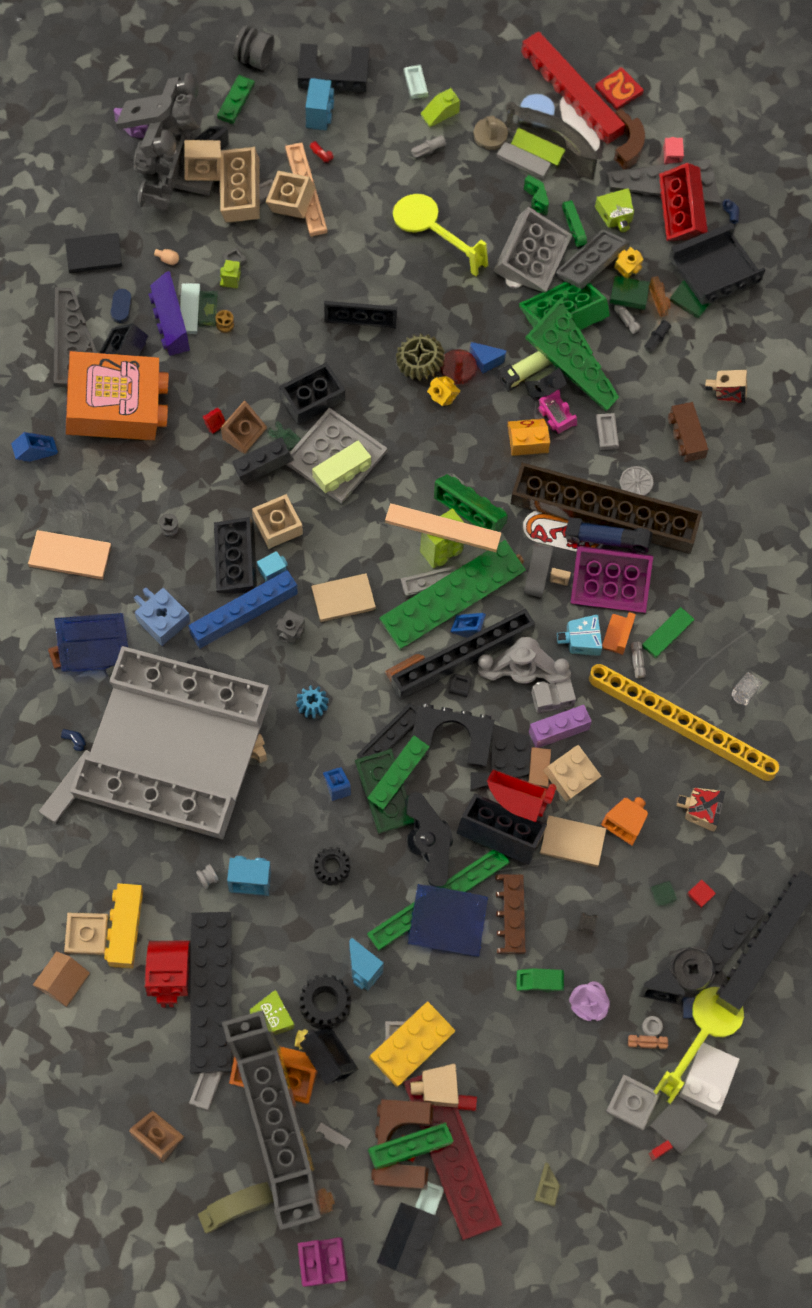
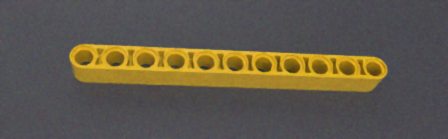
(693, 722)

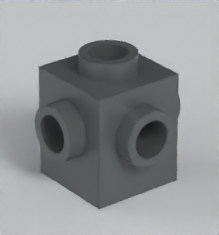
(290, 627)

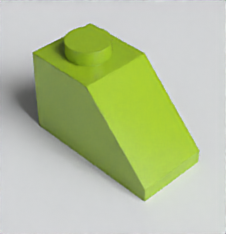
(441, 108)

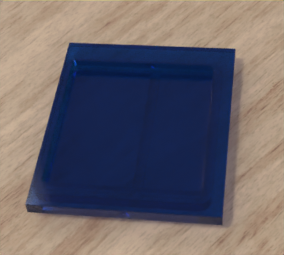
(90, 641)
(447, 920)

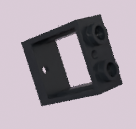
(328, 1056)

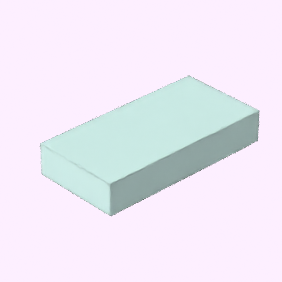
(416, 82)
(430, 1198)

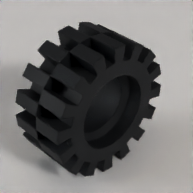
(337, 855)

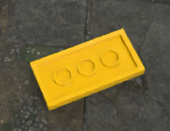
(412, 1044)

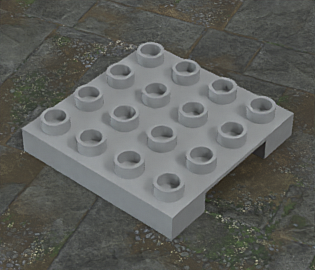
(173, 742)

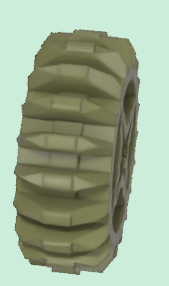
(414, 353)

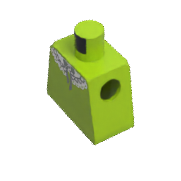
(616, 209)

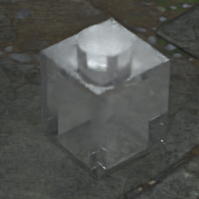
(746, 689)

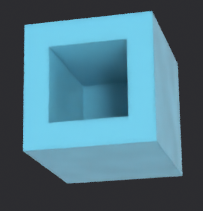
(271, 566)

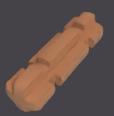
(647, 1042)

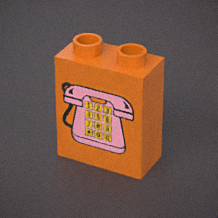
(115, 396)

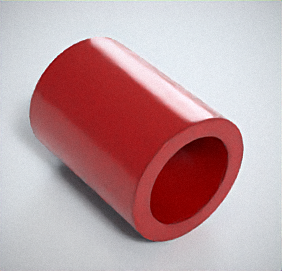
(467, 1102)

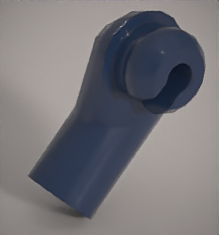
(732, 209)
(76, 738)

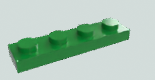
(398, 772)
(410, 1146)

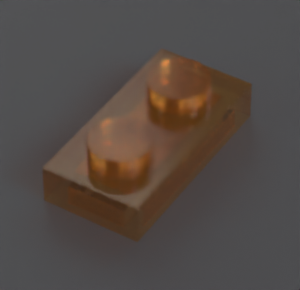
(658, 292)

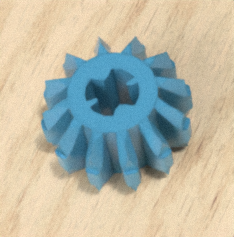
(315, 707)

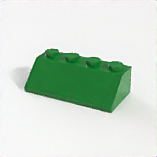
(468, 504)

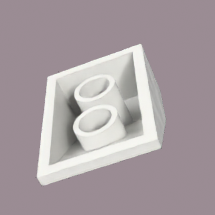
(709, 1078)

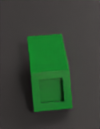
(539, 200)
(540, 979)

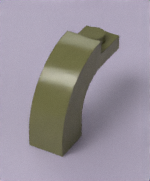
(236, 1205)

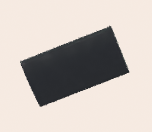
(360, 314)
(235, 556)

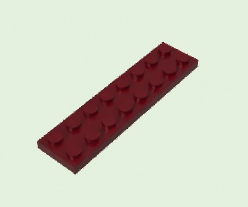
(460, 1173)

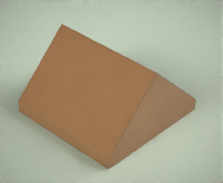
(243, 428)
(61, 978)
(156, 1135)

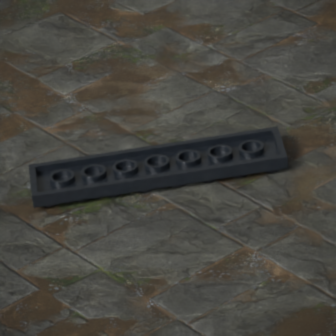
(210, 991)

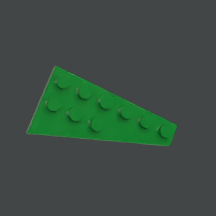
(566, 348)

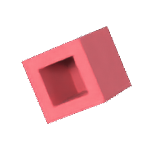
(673, 150)

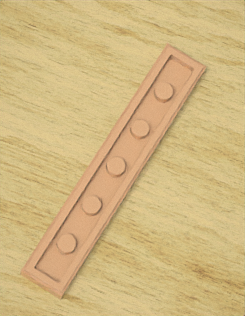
(300, 166)
(443, 527)

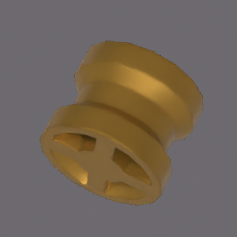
(222, 317)

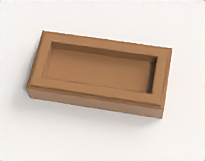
(538, 762)

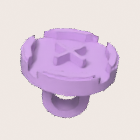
(590, 1001)

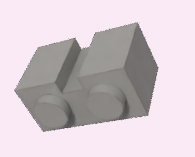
(553, 696)

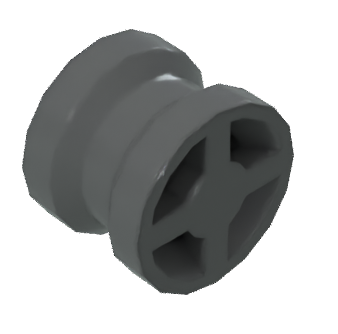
(169, 529)

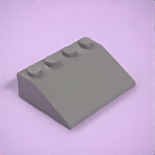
(532, 251)

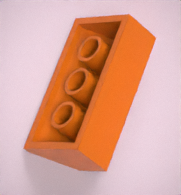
(299, 1070)

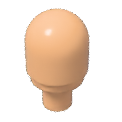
(167, 256)

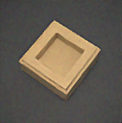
(560, 576)

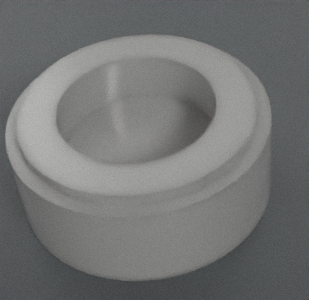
(652, 1026)

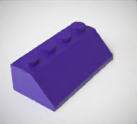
(169, 315)

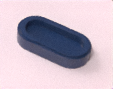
(121, 306)

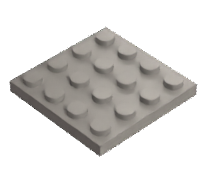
(327, 438)

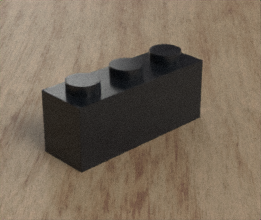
(263, 460)

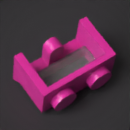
(557, 412)

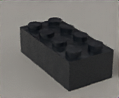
(500, 829)

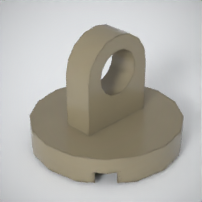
(490, 133)

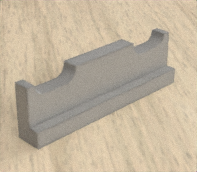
(333, 1135)

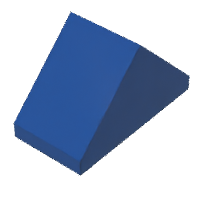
(487, 356)
(468, 624)
(337, 783)

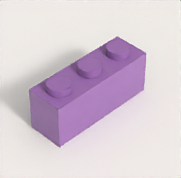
(560, 726)

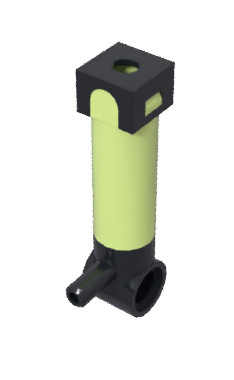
(512, 375)

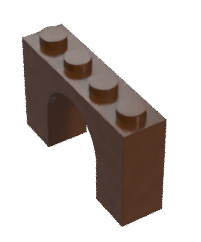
(393, 1116)

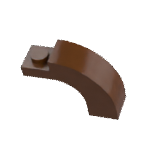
(631, 151)

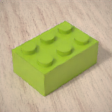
(437, 549)

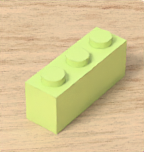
(341, 467)

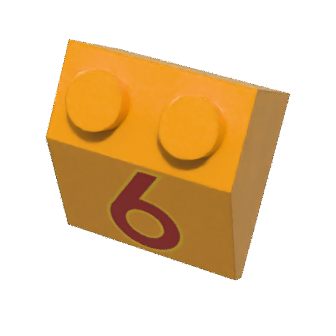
(528, 437)

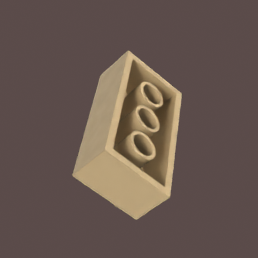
(239, 184)

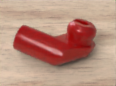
(324, 156)

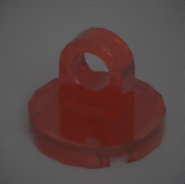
(459, 366)

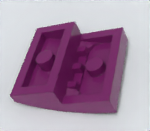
(322, 1262)

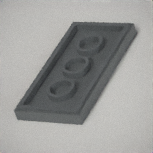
(592, 259)

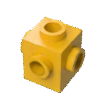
(629, 262)
(443, 390)

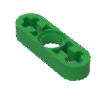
(574, 223)

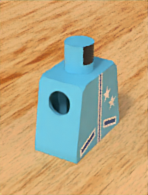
(582, 636)

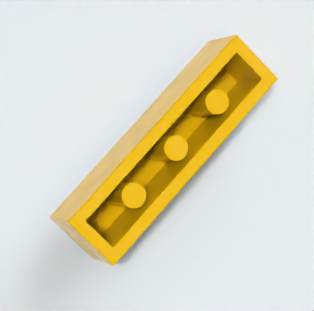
(125, 925)

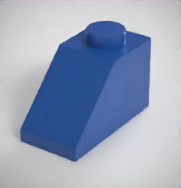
(33, 447)

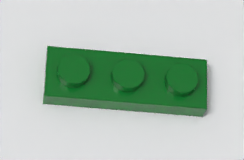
(235, 99)

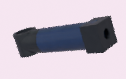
(637, 540)

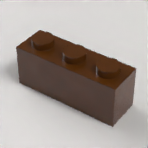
(688, 432)

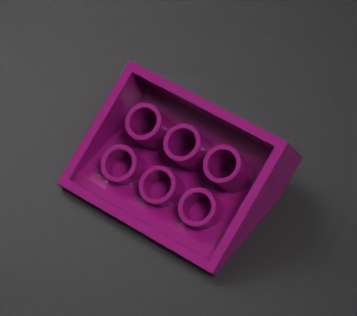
(611, 579)

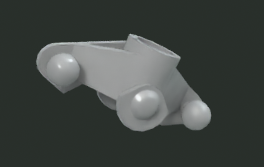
(524, 663)

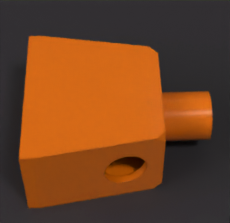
(626, 819)

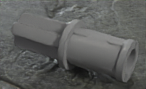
(428, 146)

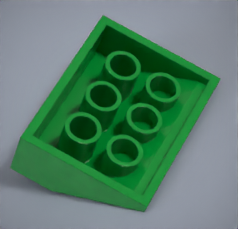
(584, 304)

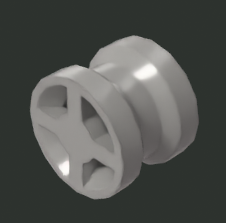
(207, 876)

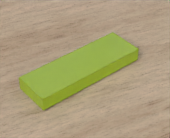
(538, 146)

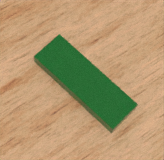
(668, 632)

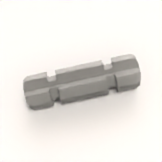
(627, 318)
(638, 660)

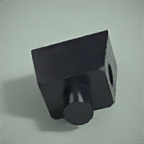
(548, 380)

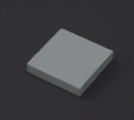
(633, 1102)

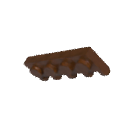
(513, 913)

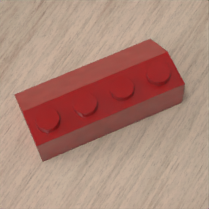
(683, 202)

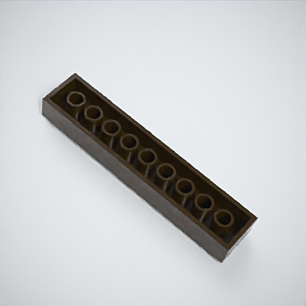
(605, 505)

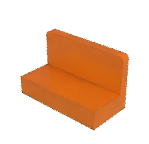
(618, 633)

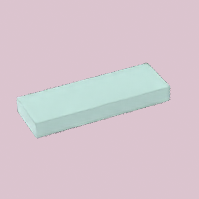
(189, 306)

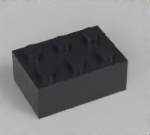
(312, 393)

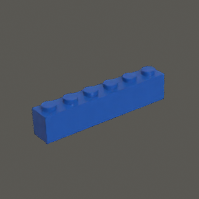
(243, 609)

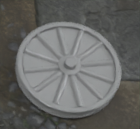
(636, 480)

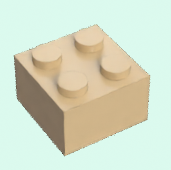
(202, 160)
(290, 194)
(277, 521)
(572, 773)

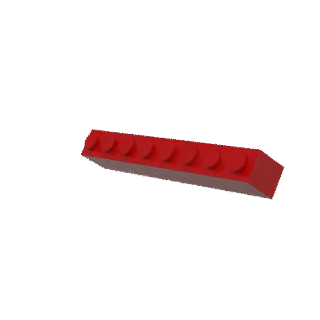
(572, 88)

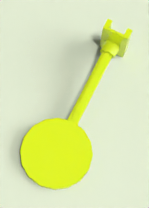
(421, 212)
(713, 1021)

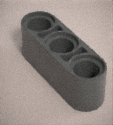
(538, 570)

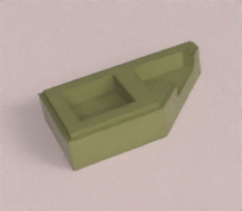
(548, 1187)

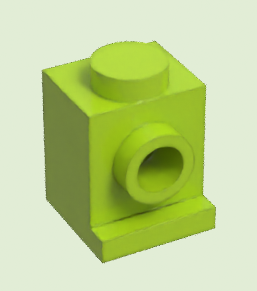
(230, 274)

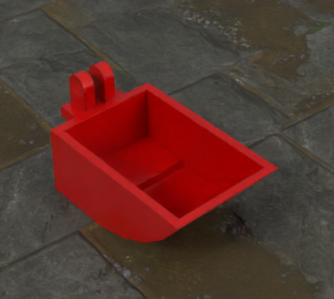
(519, 795)
(167, 970)

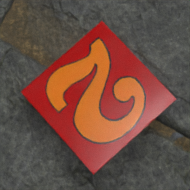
(619, 88)

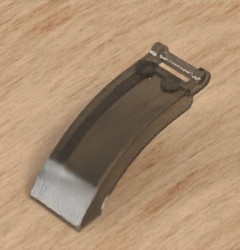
(556, 131)

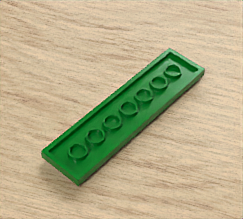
(452, 595)

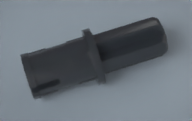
(657, 336)

